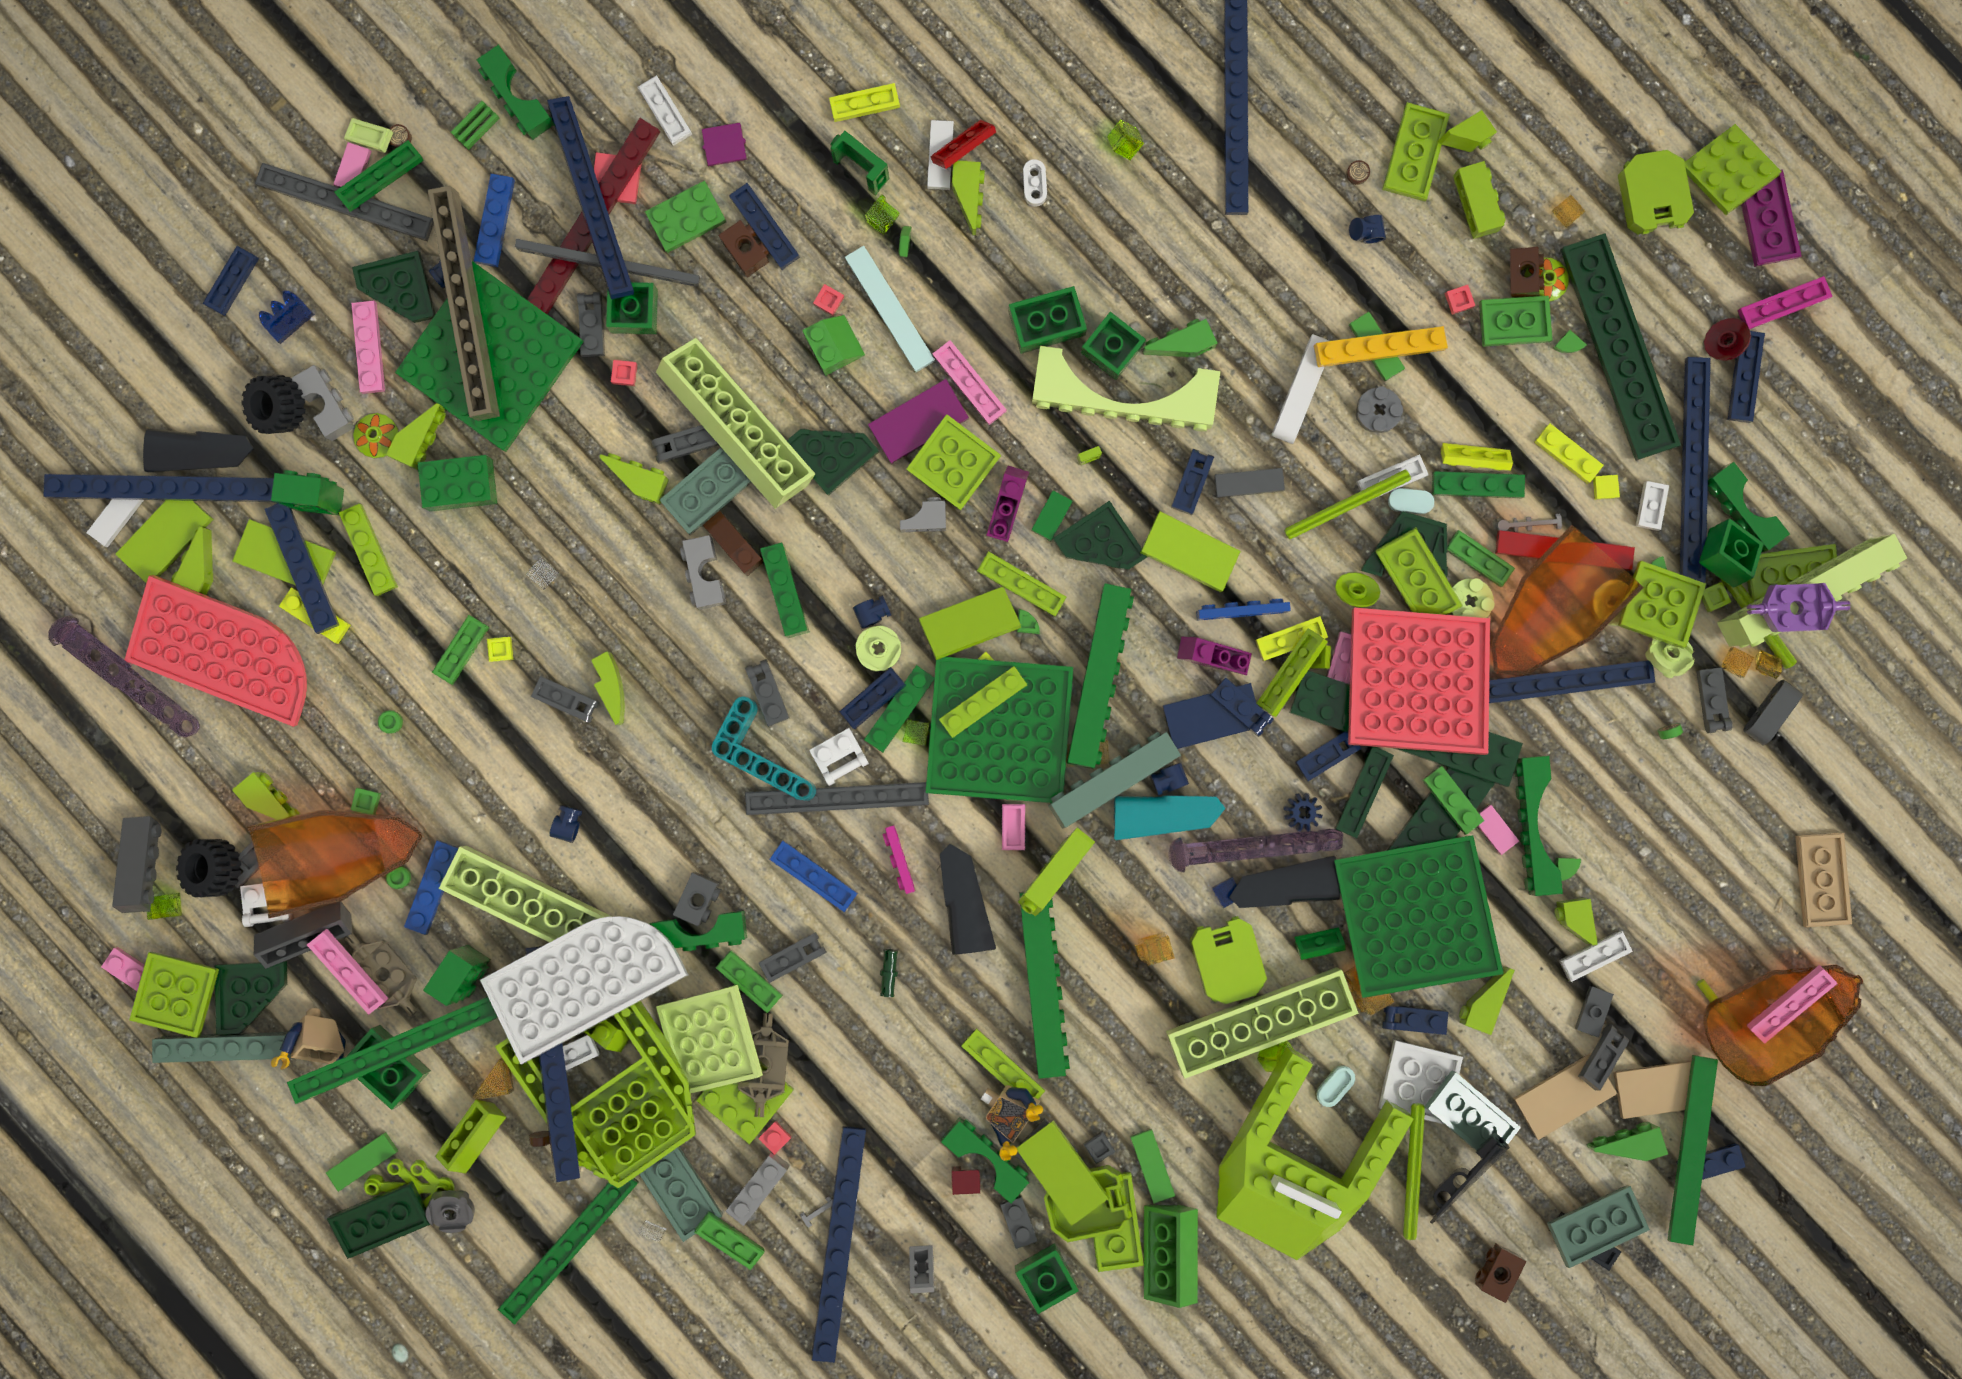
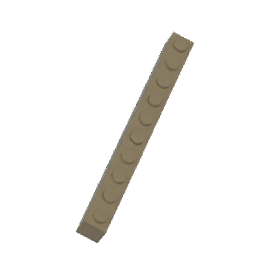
(463, 303)

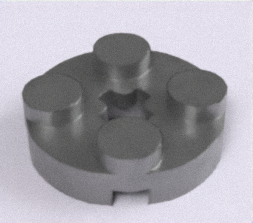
(1381, 397)
(453, 1200)

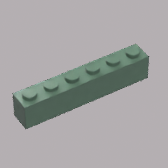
(1113, 780)
(217, 1047)

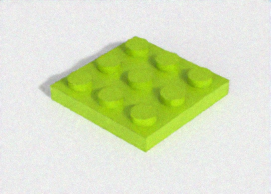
(1731, 169)
(953, 462)
(1664, 606)
(174, 994)
(738, 1109)

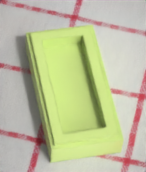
(368, 135)

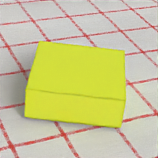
(1606, 487)
(500, 649)

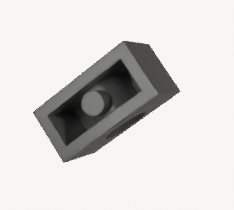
(687, 909)

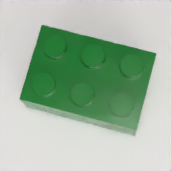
(1047, 319)
(457, 483)
(307, 493)
(457, 975)
(395, 1081)

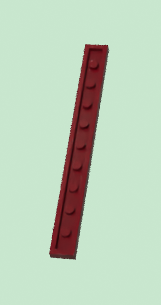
(578, 238)

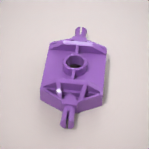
(1814, 603)

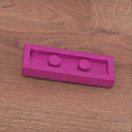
(898, 859)

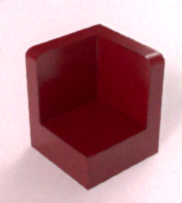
(965, 1181)

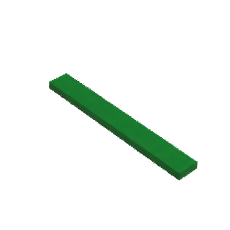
(1692, 1150)
(564, 1250)

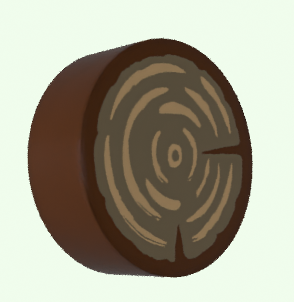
(400, 135)
(1358, 172)

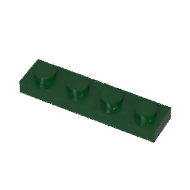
(1364, 792)

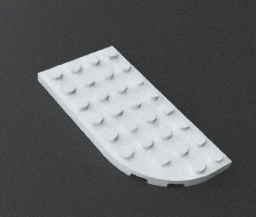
(580, 982)

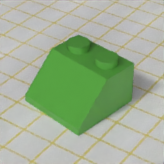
(833, 343)

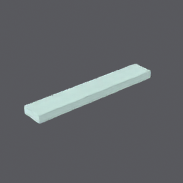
(889, 309)

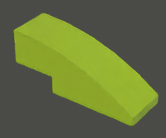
(610, 686)

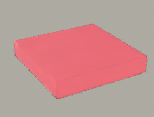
(601, 165)

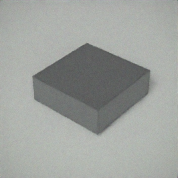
(1099, 1147)

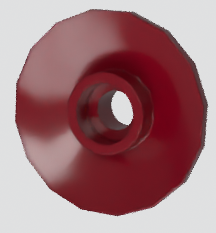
(1723, 332)

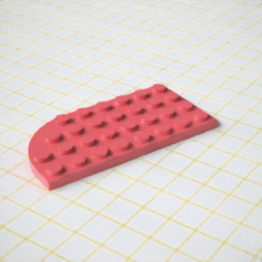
(218, 650)

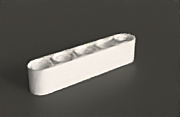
(1299, 394)

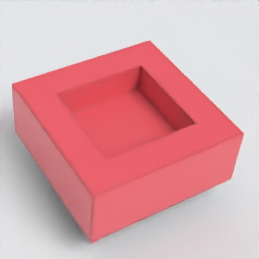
(1460, 299)
(828, 300)
(624, 373)
(775, 1137)

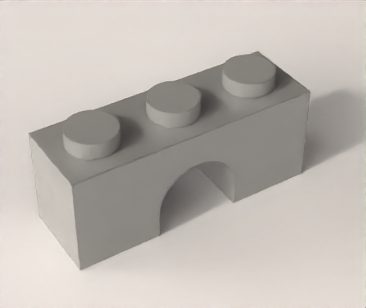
(334, 418)
(698, 553)
(757, 1188)

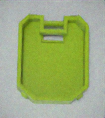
(1653, 183)
(1231, 969)
(1101, 1220)

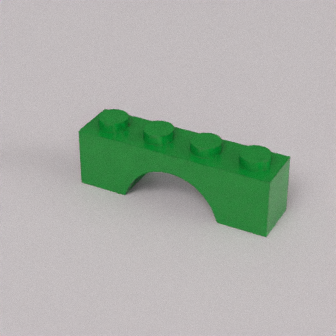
(500, 71)
(1728, 488)
(784, 590)
(728, 928)
(963, 1139)

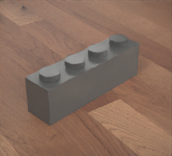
(136, 864)
(293, 936)

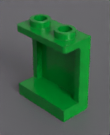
(848, 146)

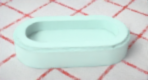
(1411, 501)
(1335, 1086)

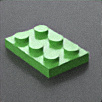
(685, 216)
(1515, 321)

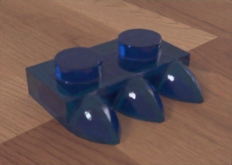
(286, 317)

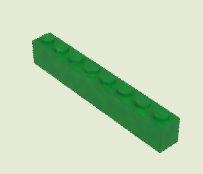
(1099, 675)
(1044, 993)

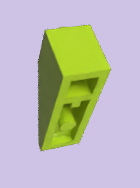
(1485, 1005)

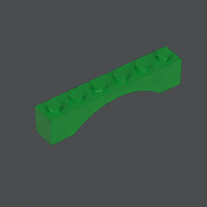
(1542, 874)

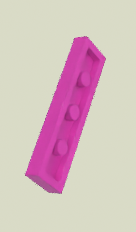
(1785, 303)

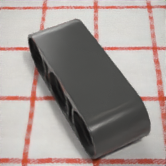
(1773, 712)

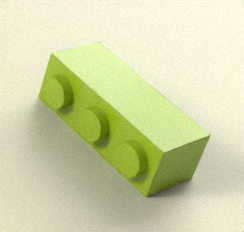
(1479, 199)
(470, 1136)

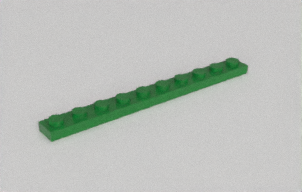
(391, 1050)

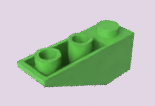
(1188, 342)
(1639, 1143)

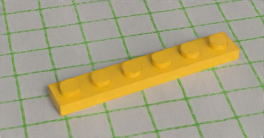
(1380, 346)

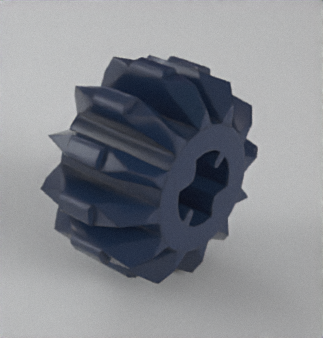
(1310, 811)

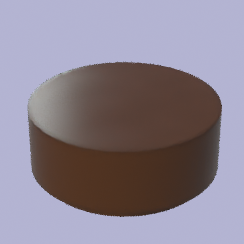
(539, 1139)

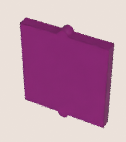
(724, 144)

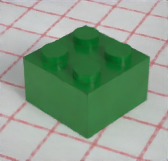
(634, 312)
(1113, 345)
(1731, 553)
(1046, 1278)

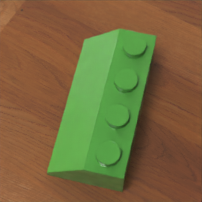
(1171, 1254)

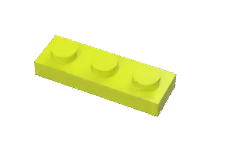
(864, 102)
(1568, 453)
(1476, 456)
(293, 604)
(1287, 639)

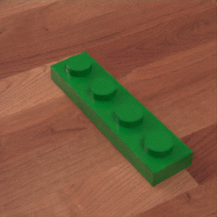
(379, 176)
(1478, 485)
(899, 709)

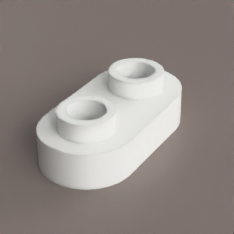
(1035, 183)

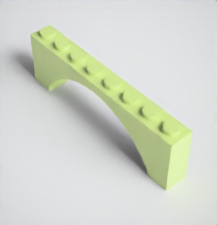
(1060, 388)

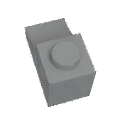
(929, 518)
(921, 1269)

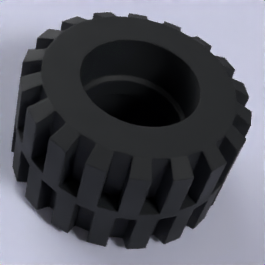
(273, 404)
(208, 868)

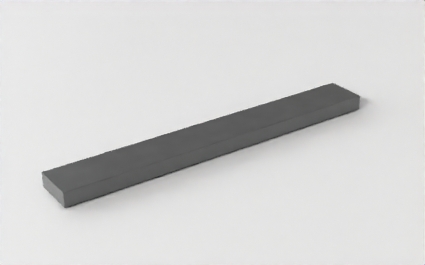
(324, 196)
(592, 260)
(838, 798)

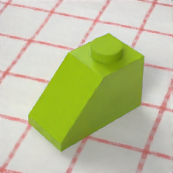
(1470, 134)
(1578, 918)

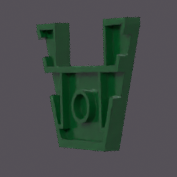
(1432, 532)

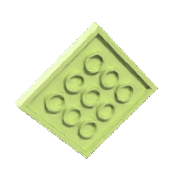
(711, 1038)

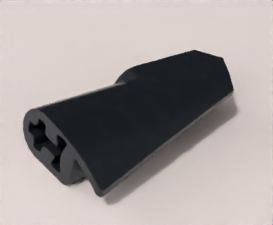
(190, 451)
(1290, 884)
(964, 902)
(1490, 1152)

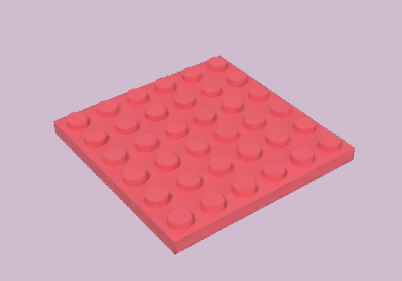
(1419, 681)

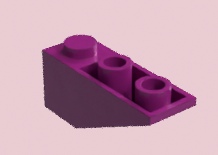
(1007, 503)
(1214, 655)

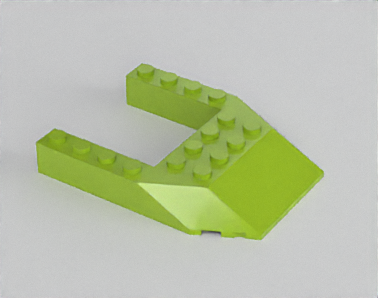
(634, 1114)
(1246, 1171)

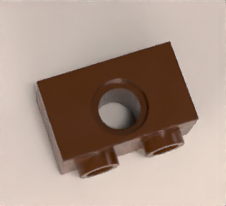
(1526, 259)
(748, 261)
(1502, 1285)

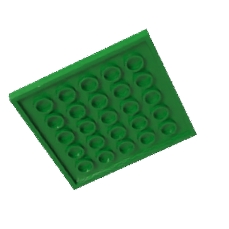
(524, 354)
(1012, 749)
(1418, 917)

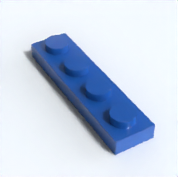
(494, 220)
(1253, 608)
(813, 876)
(428, 893)

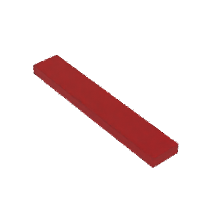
(1536, 545)

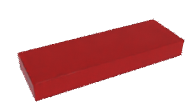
(963, 144)

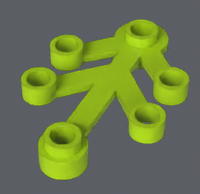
(431, 1187)

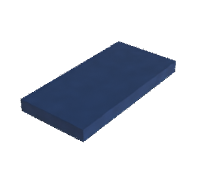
(1203, 719)

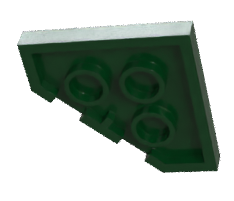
(398, 284)
(832, 455)
(1101, 540)
(244, 992)

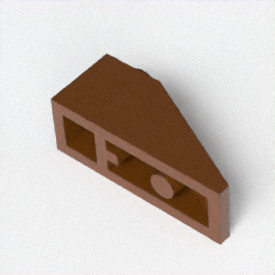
(733, 543)

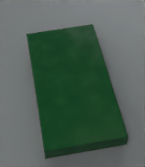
(379, 1220)

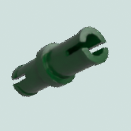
(888, 972)

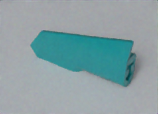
(1162, 815)

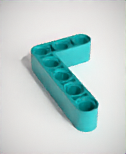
(755, 760)

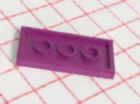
(1771, 224)
(915, 421)

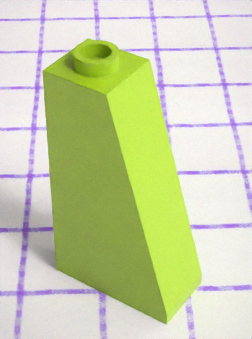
(1055, 872)

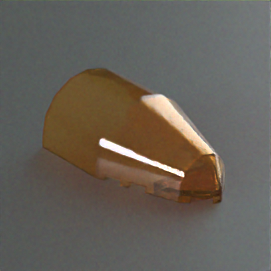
(1561, 604)
(327, 856)
(1796, 1043)

